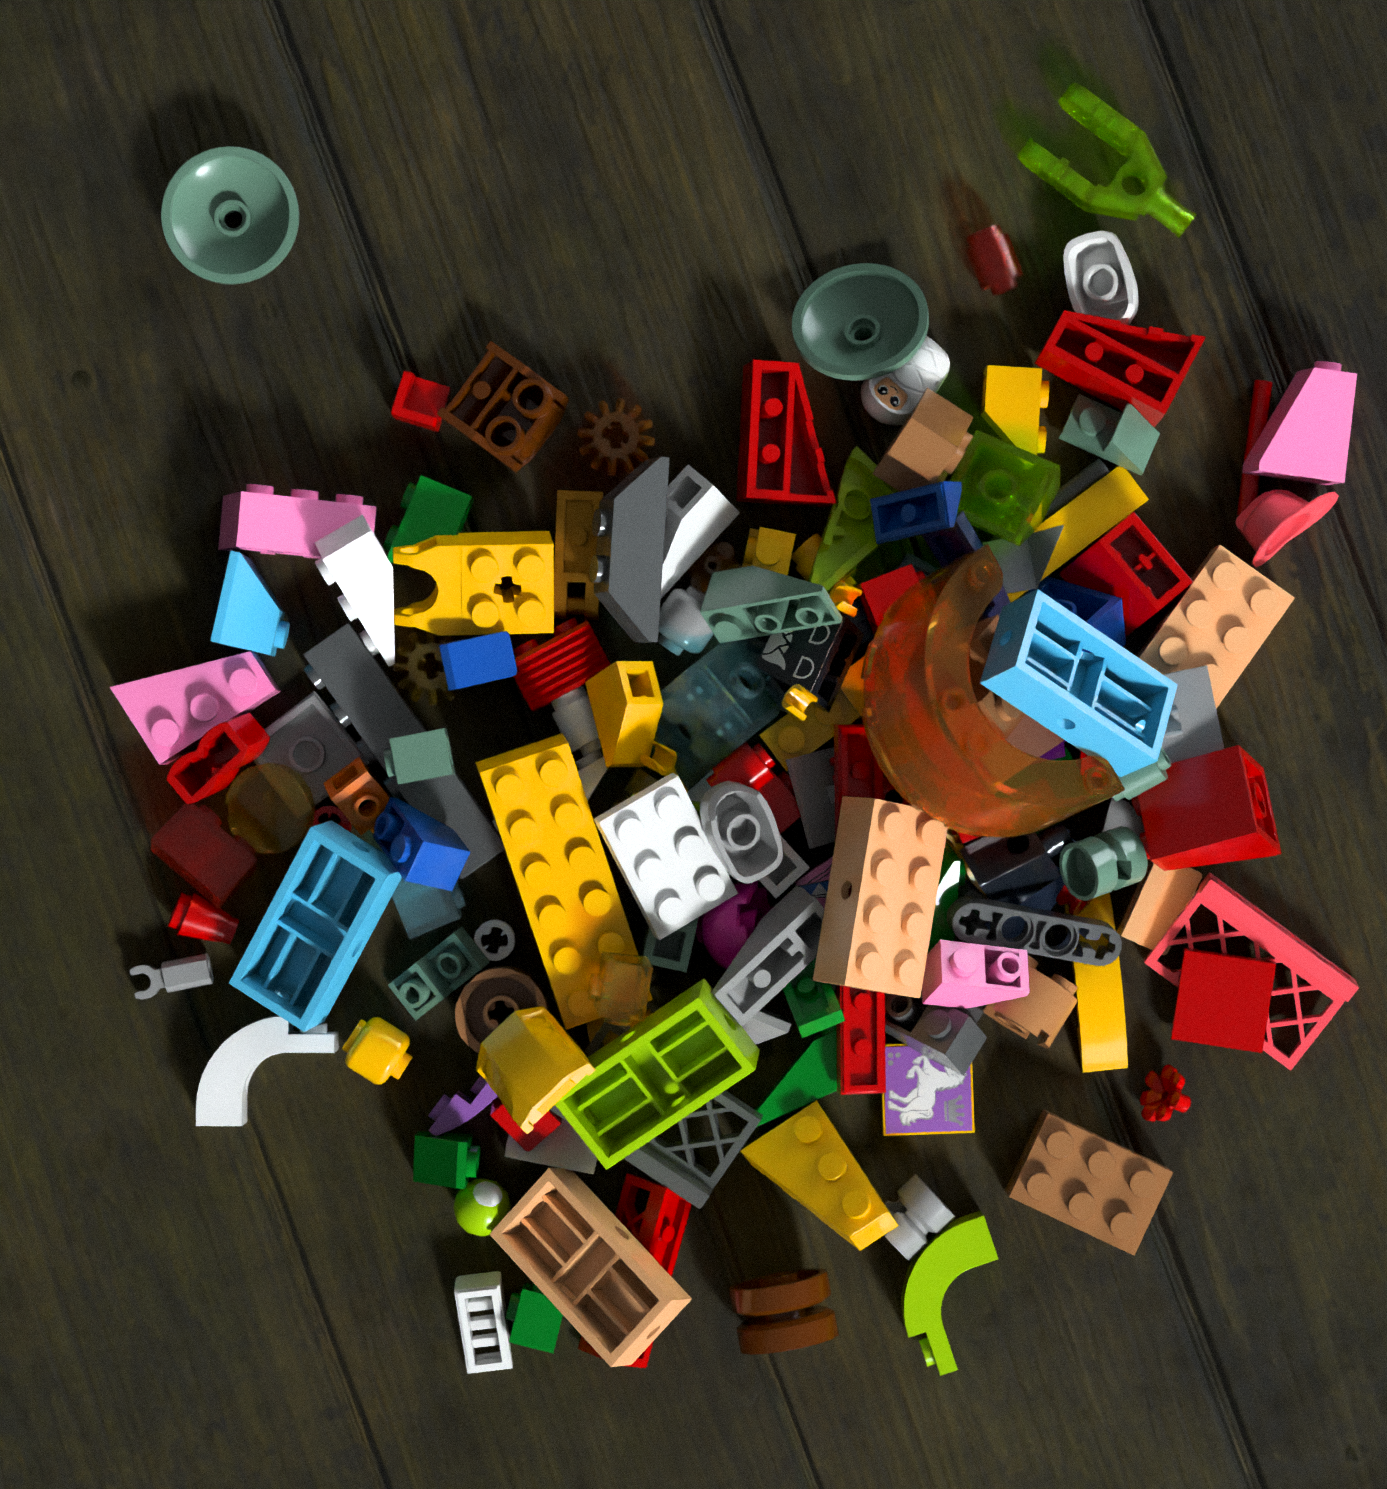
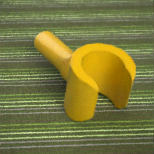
(662, 760)

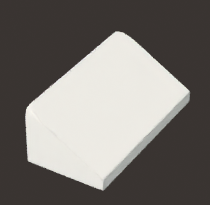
(559, 1149)

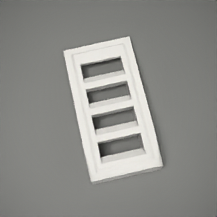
(480, 1293)

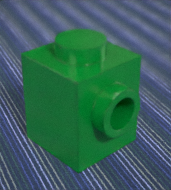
(534, 1319)

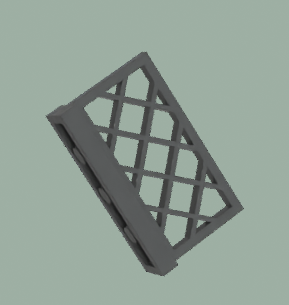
(671, 1166)

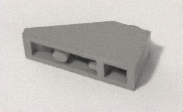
(772, 955)

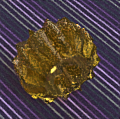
(420, 677)

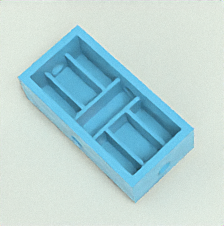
(1083, 697)
(316, 925)

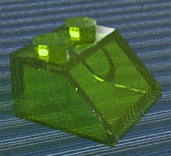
(1005, 488)

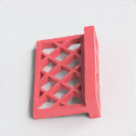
(1275, 940)

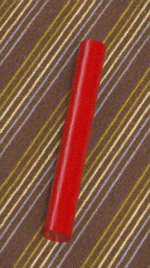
(1257, 422)

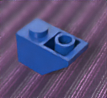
(420, 846)

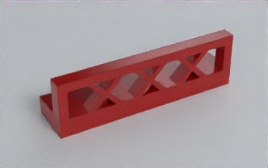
(657, 1229)

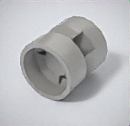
(917, 1214)

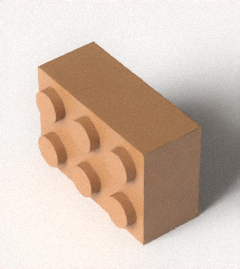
(1088, 1182)

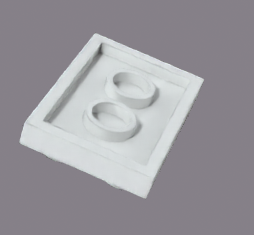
(665, 856)

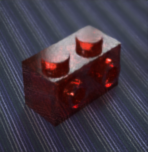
(205, 853)

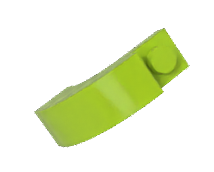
(953, 1251)

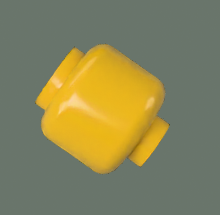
(377, 1050)

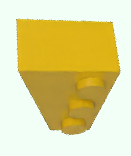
(822, 1174)

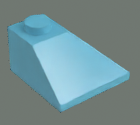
(248, 610)

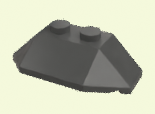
(632, 549)

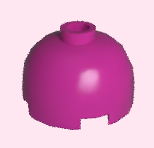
(732, 922)

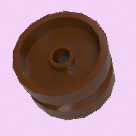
(783, 1311)

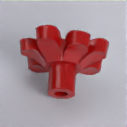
(1164, 1095)

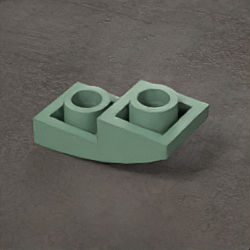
(438, 973)

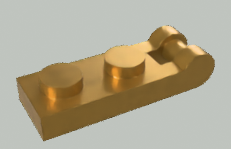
(574, 551)

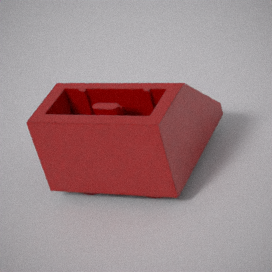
(1130, 566)

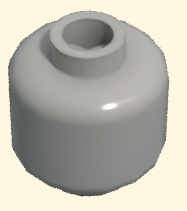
(682, 622)

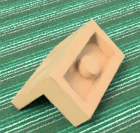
(1157, 904)

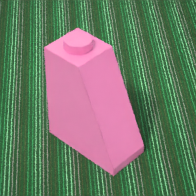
(1308, 428)

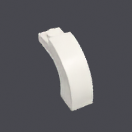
(227, 1075)

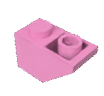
(973, 974)

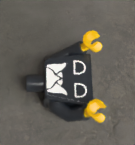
(810, 662)

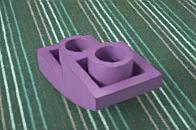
(453, 1112)

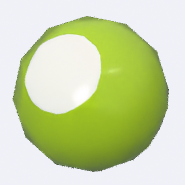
(481, 1206)

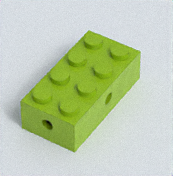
(658, 1074)

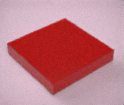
(1223, 1000)

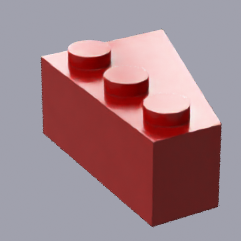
(1120, 361)
(778, 439)

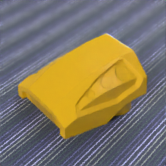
(531, 1064)

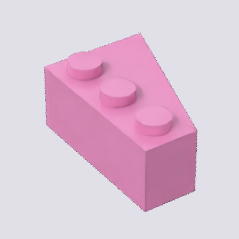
(283, 523)
(182, 705)

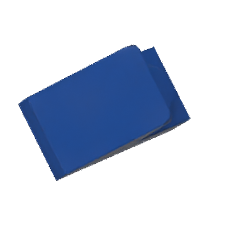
(478, 660)

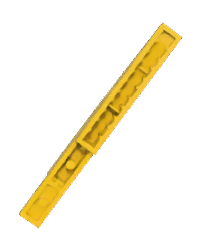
(1084, 521)

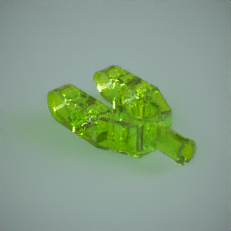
(1128, 141)

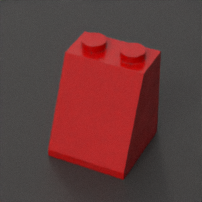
(1208, 812)

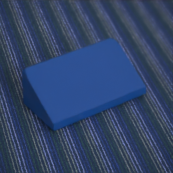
(915, 511)

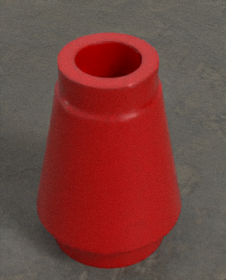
(202, 920)

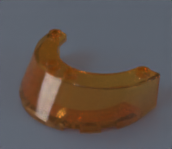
(932, 730)

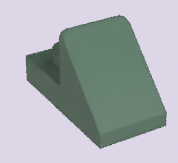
(1109, 434)

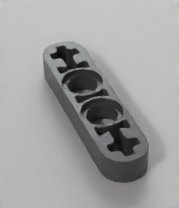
(1035, 927)

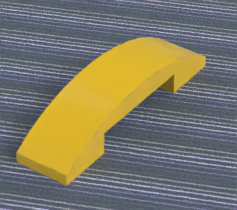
(1100, 1001)

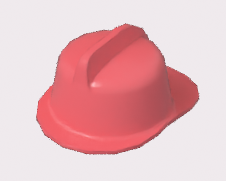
(1278, 518)

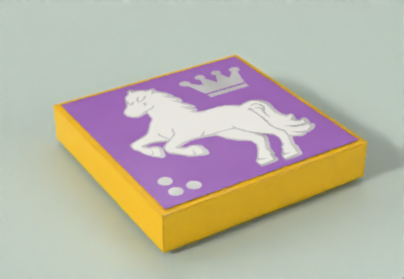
(924, 1095)

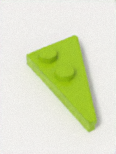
(850, 526)

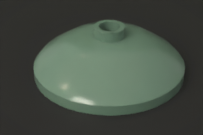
(212, 189)
(856, 305)

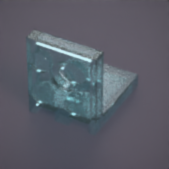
(714, 709)

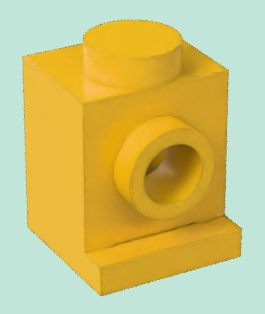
(769, 549)

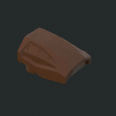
(494, 412)

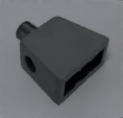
(1018, 865)

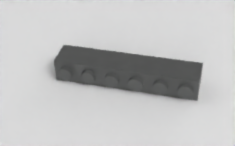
(379, 713)

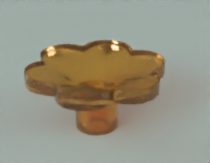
(721, 554)

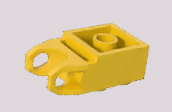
(465, 587)

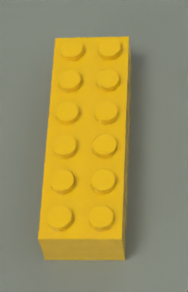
(557, 867)

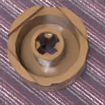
(482, 994)
(1040, 1011)

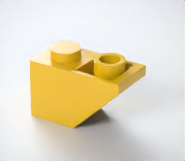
(1013, 405)
(625, 711)

